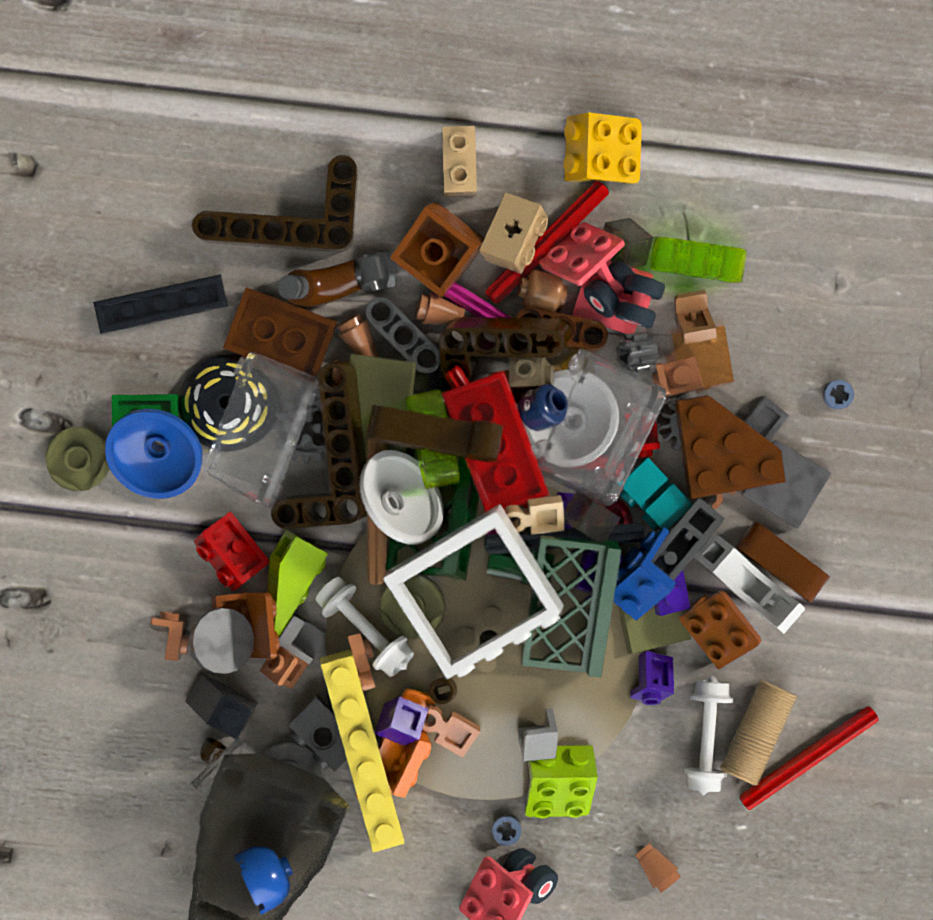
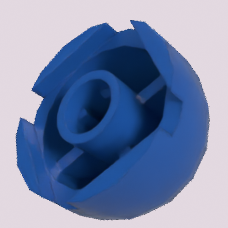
(265, 876)

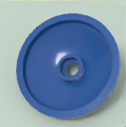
(152, 468)

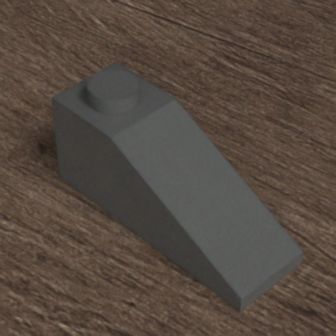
(687, 538)

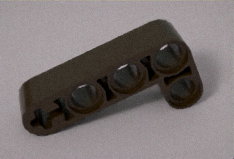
(505, 343)
(435, 434)

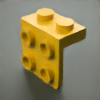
(602, 148)

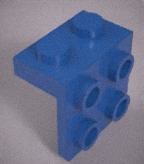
(641, 582)

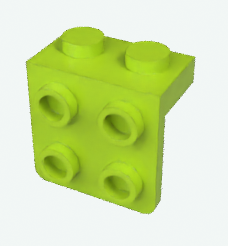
(562, 784)

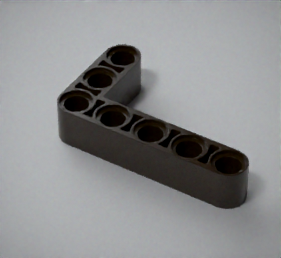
(290, 225)
(337, 457)

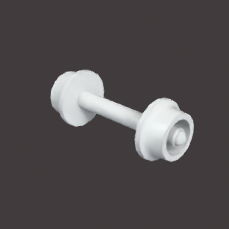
(336, 597)
(705, 778)

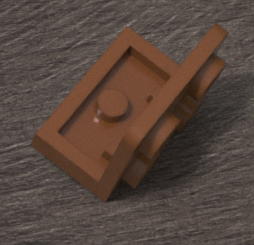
(260, 612)
(720, 628)

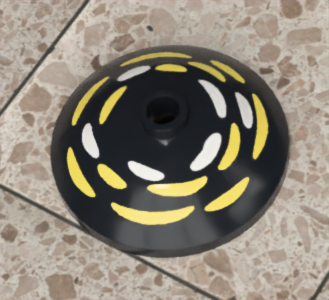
(202, 395)

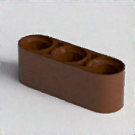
(578, 327)
(782, 561)

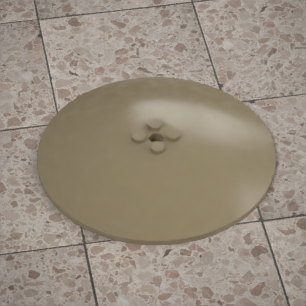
(497, 692)

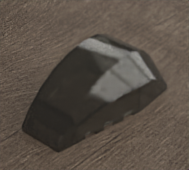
(267, 805)

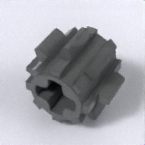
(637, 352)

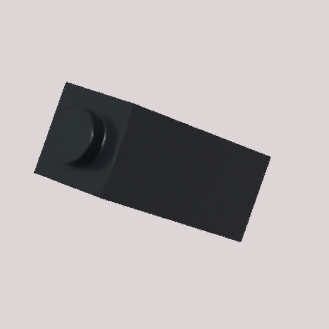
(220, 706)

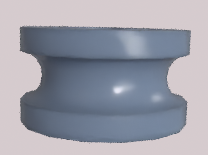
(830, 400)
(498, 835)

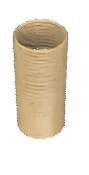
(764, 722)

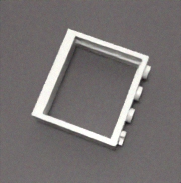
(489, 650)

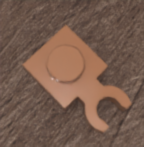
(361, 652)
(452, 732)

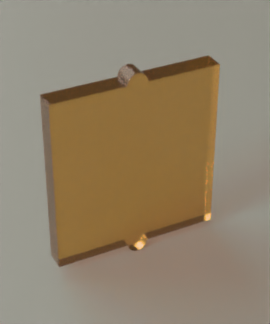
(711, 356)

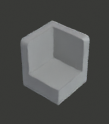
(302, 638)
(539, 741)

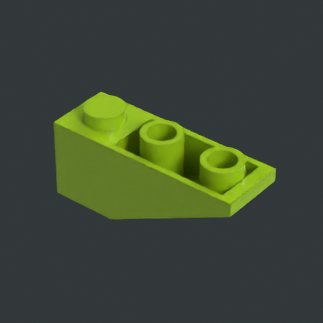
(290, 574)

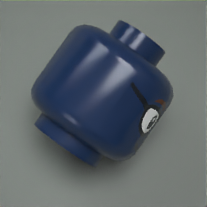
(543, 407)

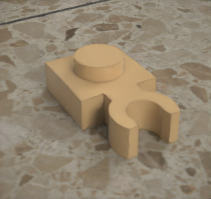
(541, 516)

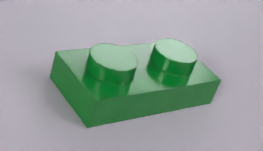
(127, 403)

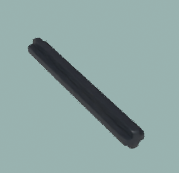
(621, 534)

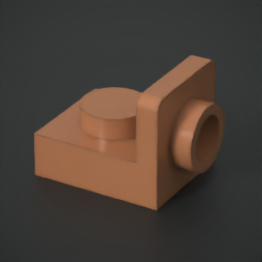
(678, 376)

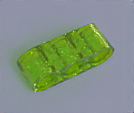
(698, 259)
(435, 468)

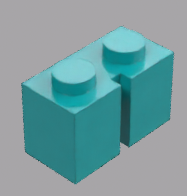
(654, 496)

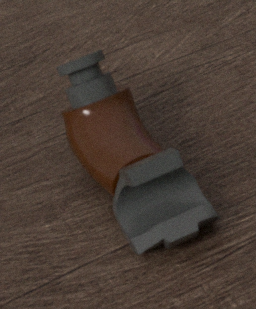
(338, 281)

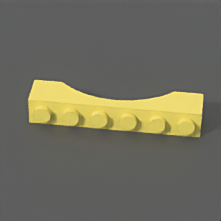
(361, 750)

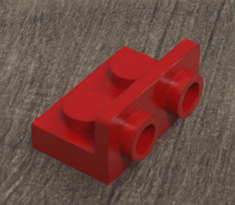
(230, 552)

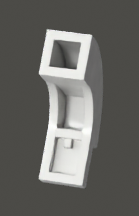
(749, 583)

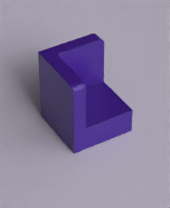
(401, 721)

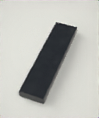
(160, 304)

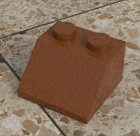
(438, 248)

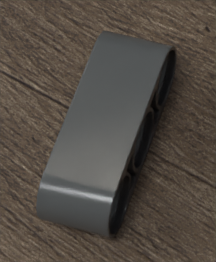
(392, 324)

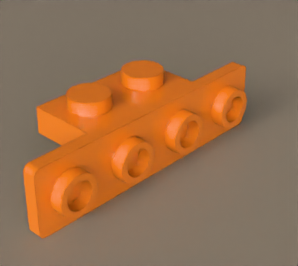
(403, 761)

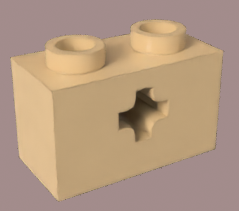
(459, 161)
(511, 218)

